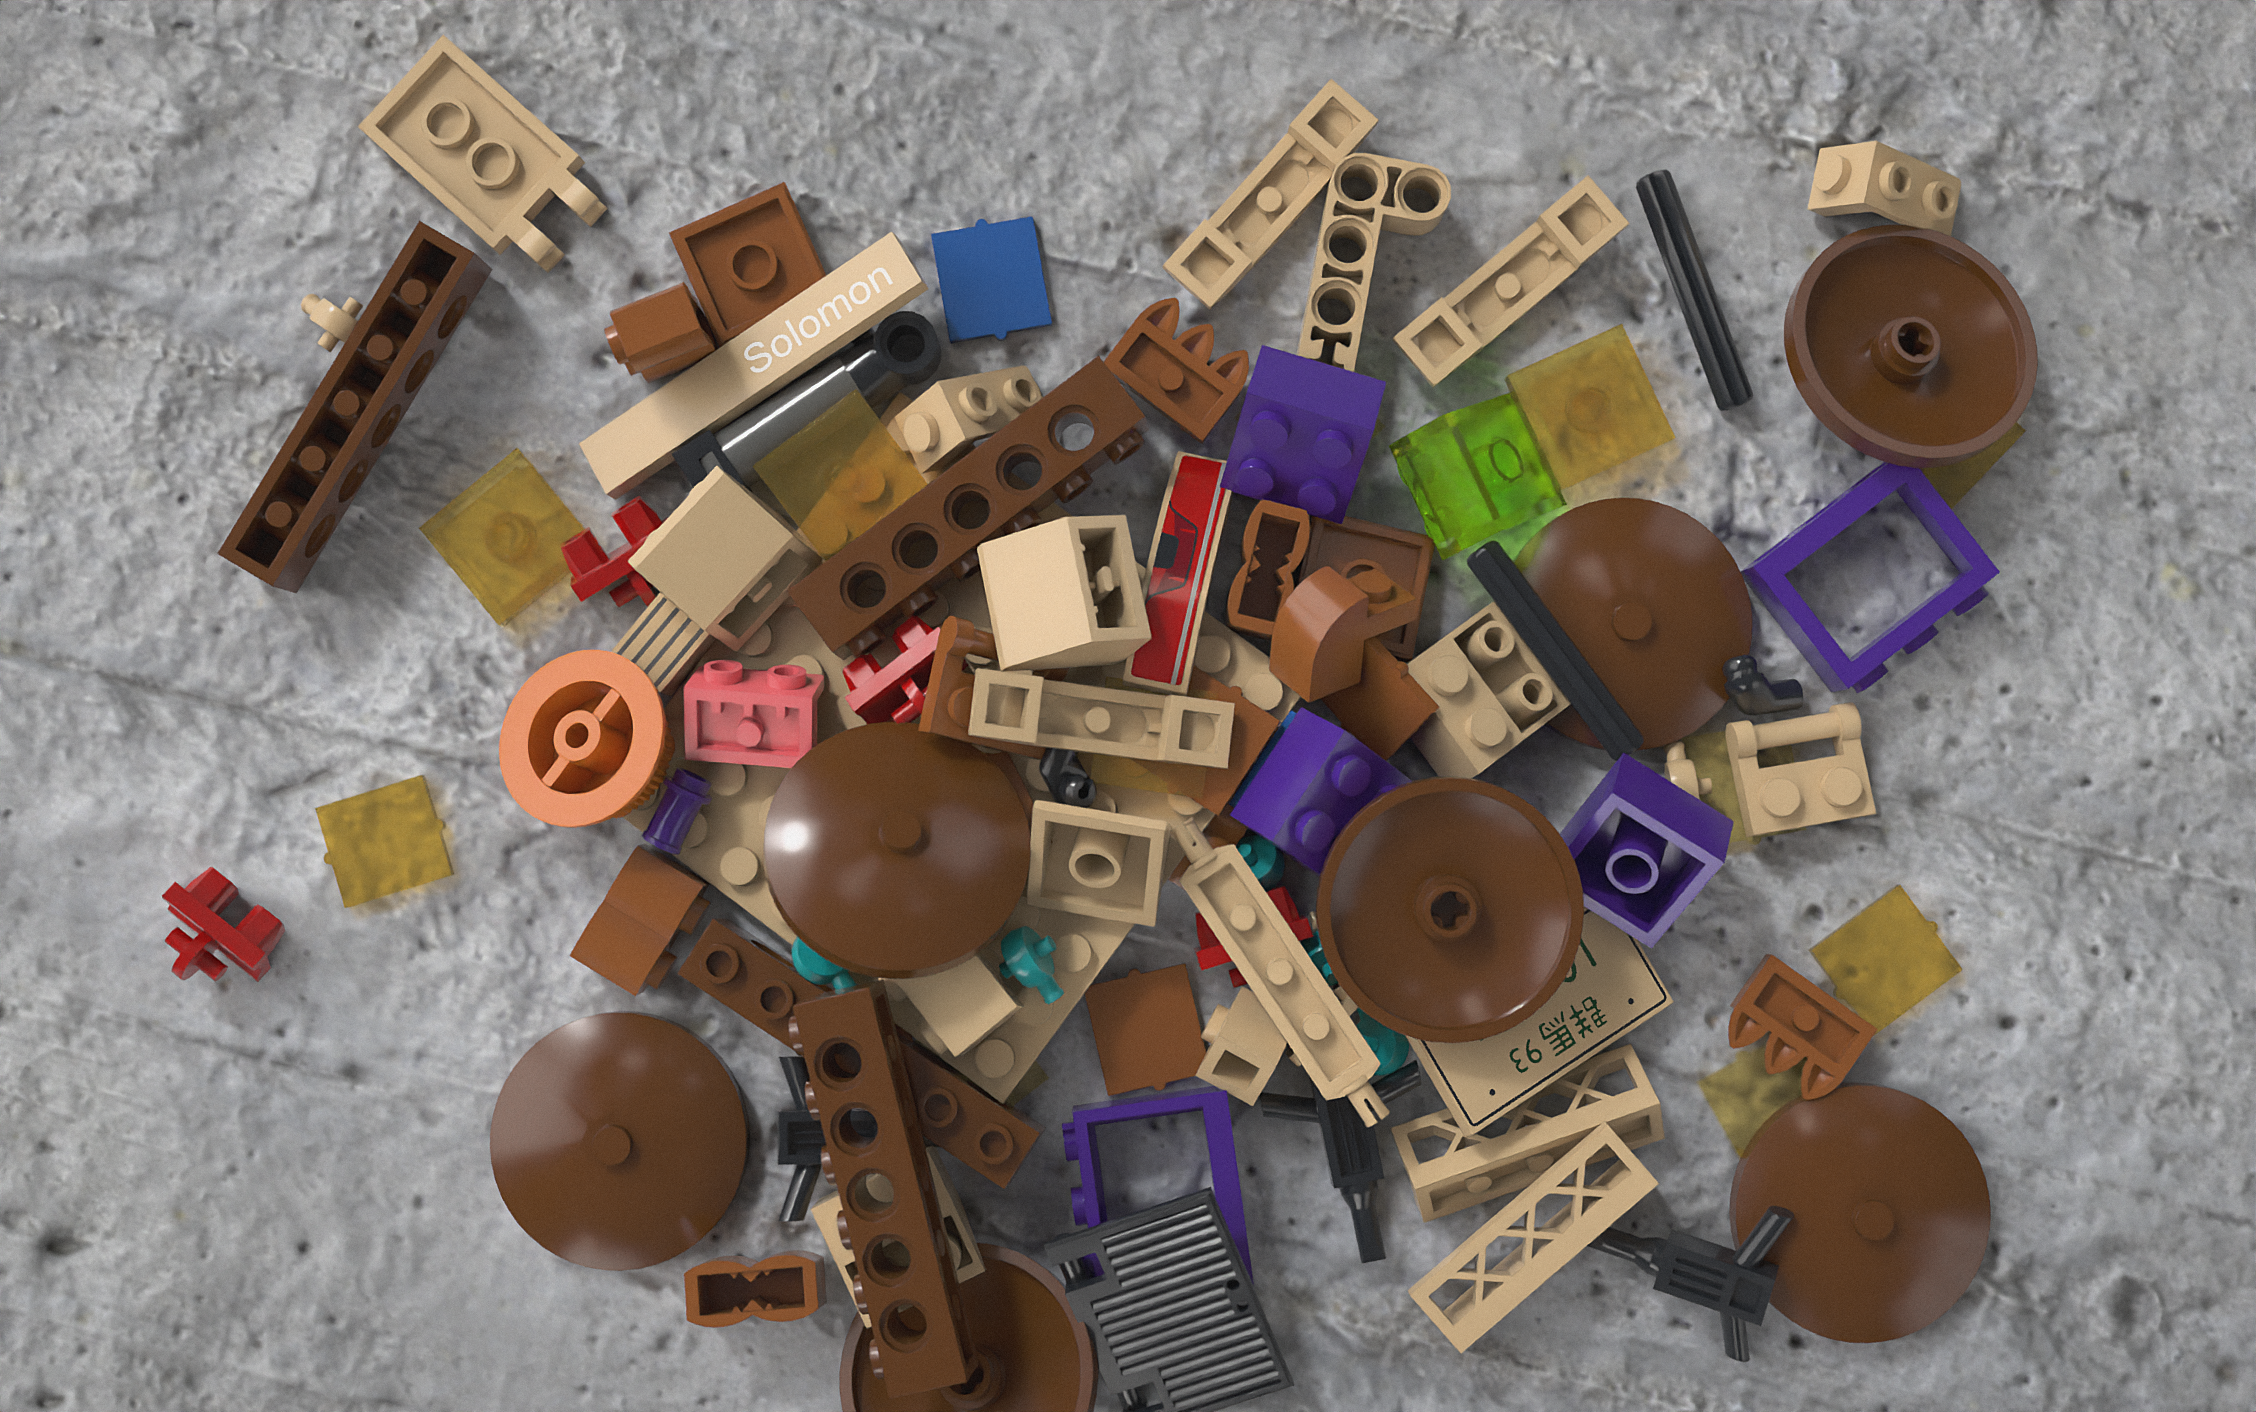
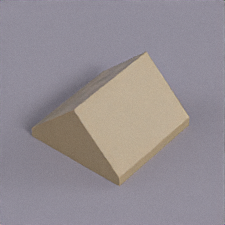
(1097, 862)

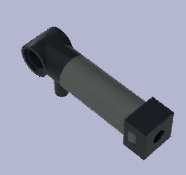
(863, 366)

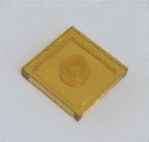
(1589, 408)
(840, 474)
(505, 536)

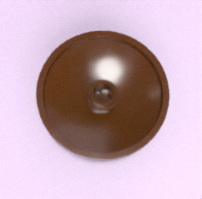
(1910, 346)
(1647, 607)
(896, 850)
(1449, 909)
(619, 1140)
(1881, 1207)
(1025, 1343)

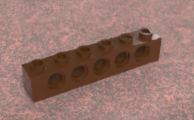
(1086, 397)
(356, 409)
(949, 1105)
(903, 1357)

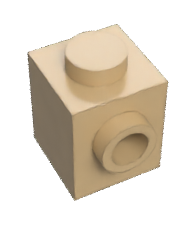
(1242, 1047)

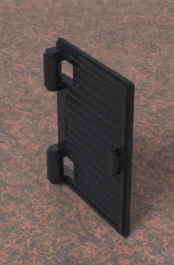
(1171, 1308)

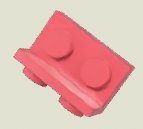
(750, 714)

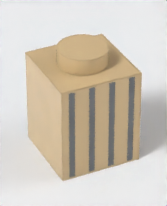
(665, 644)

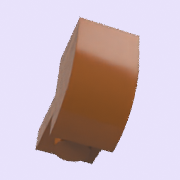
(1324, 629)

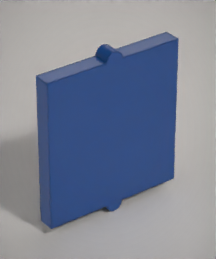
(991, 279)

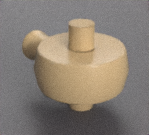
(336, 321)
(1682, 771)

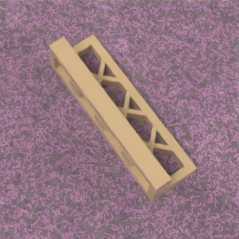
(1524, 1153)
(1543, 1247)

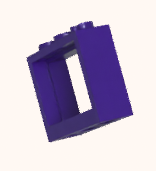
(1914, 630)
(1082, 1145)

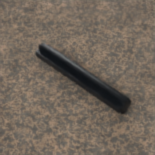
(1694, 290)
(1555, 650)

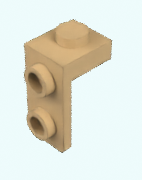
(1886, 183)
(963, 411)

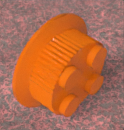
(585, 740)

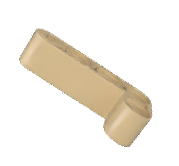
(1362, 223)

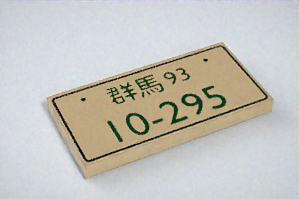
(1598, 1002)

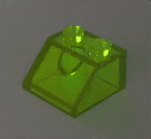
(1475, 475)

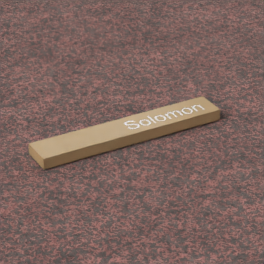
(754, 365)

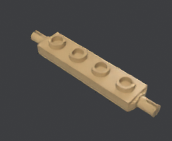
(1279, 972)

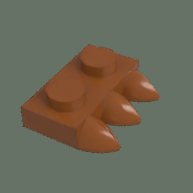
(1175, 373)
(1800, 1024)

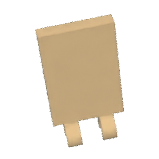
(480, 152)

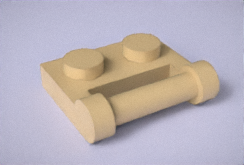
(1806, 790)

